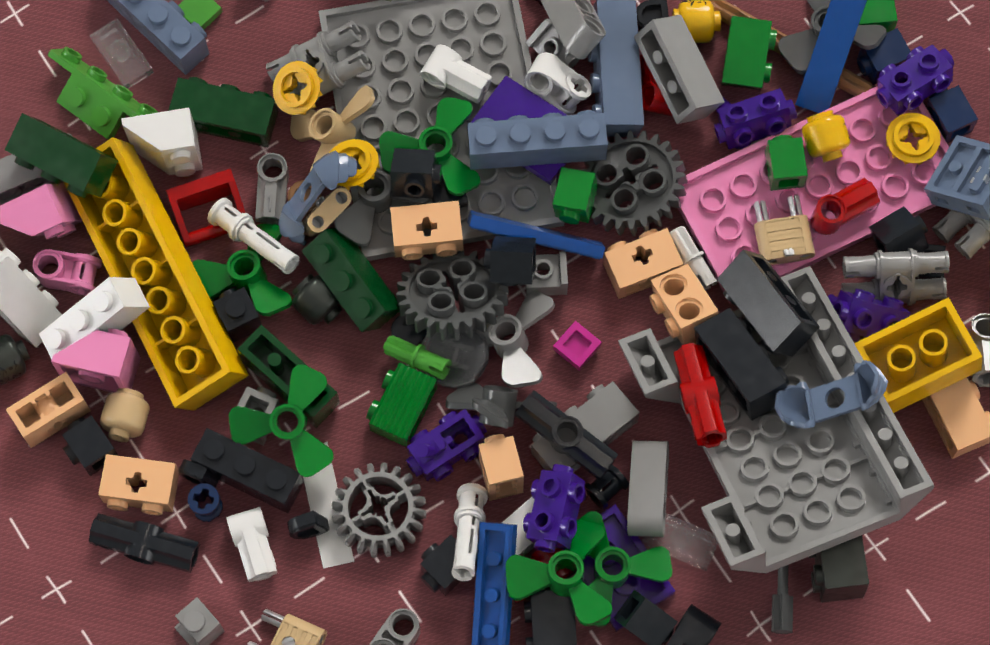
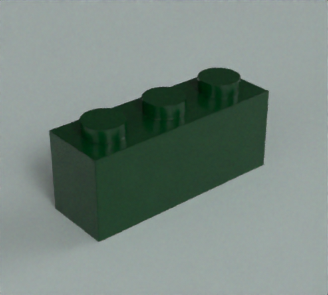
(227, 110)
(60, 157)
(352, 280)
(274, 365)

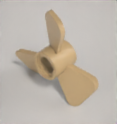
(329, 126)

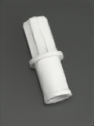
(690, 254)

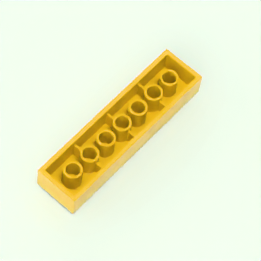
(141, 243)

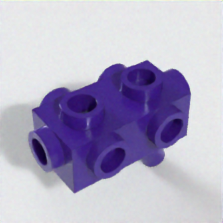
(915, 79)
(753, 119)
(864, 314)
(436, 450)
(554, 509)

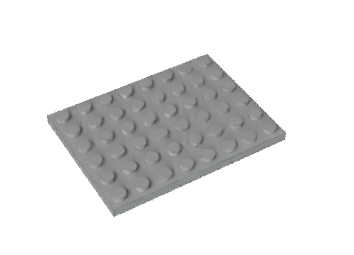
(398, 43)

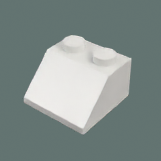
(166, 140)

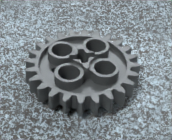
(647, 204)
(431, 304)

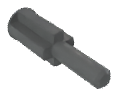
(782, 605)

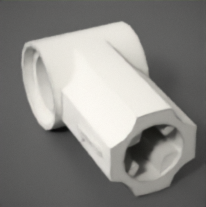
(448, 70)
(250, 536)

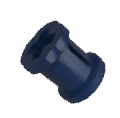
(199, 494)

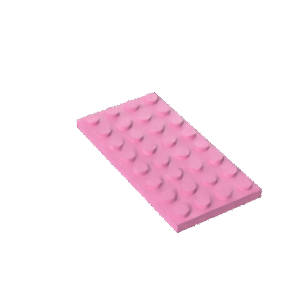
(724, 193)

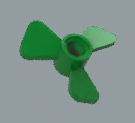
(449, 118)
(221, 277)
(308, 451)
(650, 565)
(530, 576)

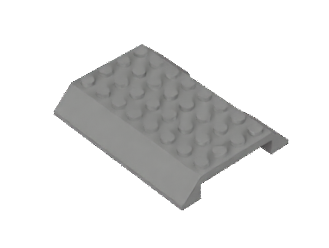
(787, 484)

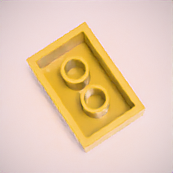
(922, 354)

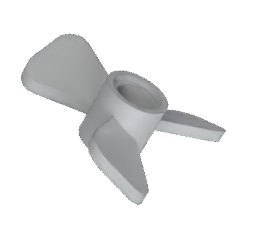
(517, 366)

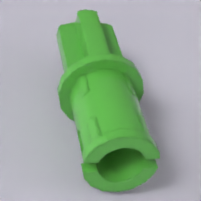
(417, 357)

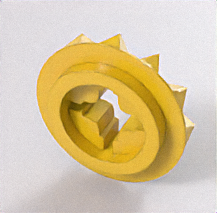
(287, 80)
(919, 126)
(366, 157)

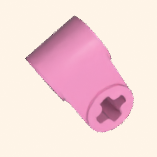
(74, 272)

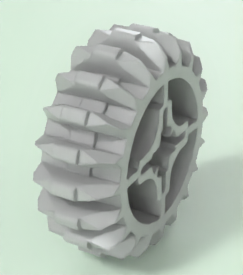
(365, 484)

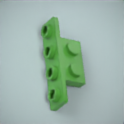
(93, 96)

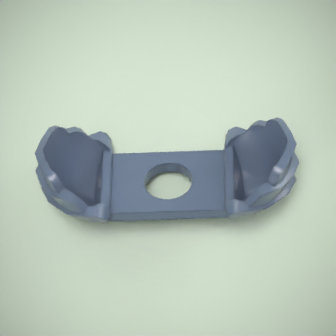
(326, 172)
(806, 406)

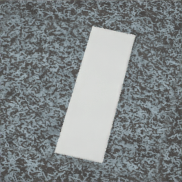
(320, 494)

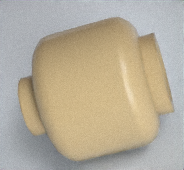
(124, 414)

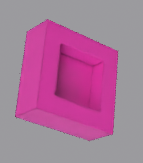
(577, 345)

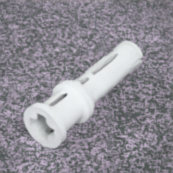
(243, 228)
(467, 519)

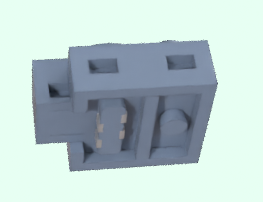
(963, 178)

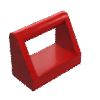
(198, 193)

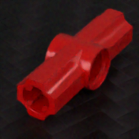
(700, 395)

